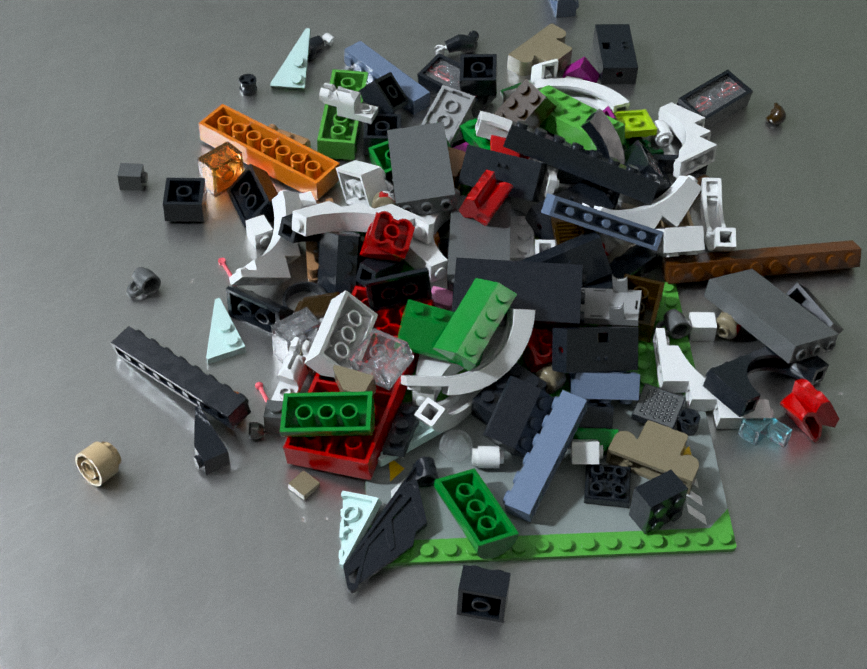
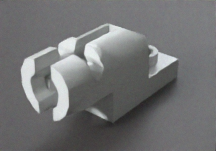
(347, 103)
(293, 369)

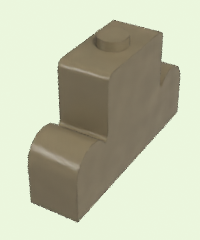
(542, 47)
(654, 453)

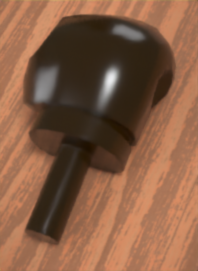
(777, 115)

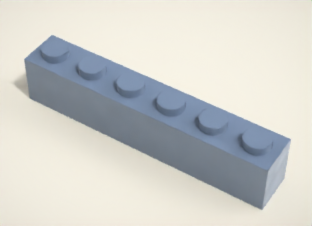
(364, 59)
(601, 222)
(545, 456)

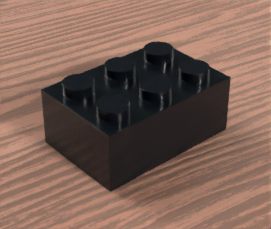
(487, 399)

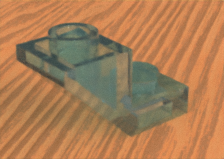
(757, 428)

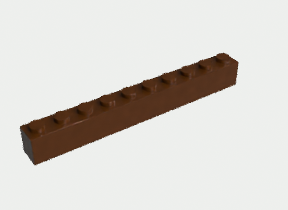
(762, 260)

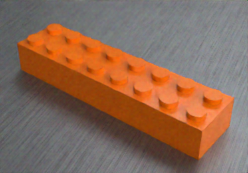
(271, 151)

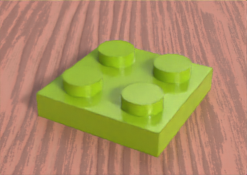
(637, 123)

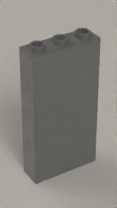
(422, 169)
(473, 240)
(771, 315)

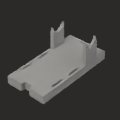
(451, 110)
(613, 305)

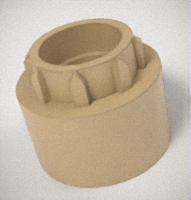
(98, 462)

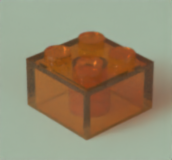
(220, 168)

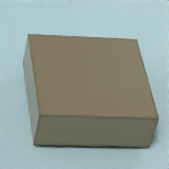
(303, 485)

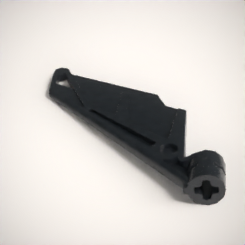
(394, 528)

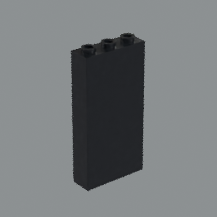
(543, 287)

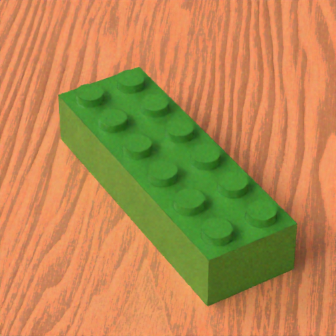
(569, 117)
(337, 134)

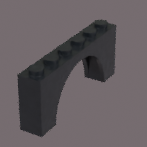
(368, 268)
(731, 382)

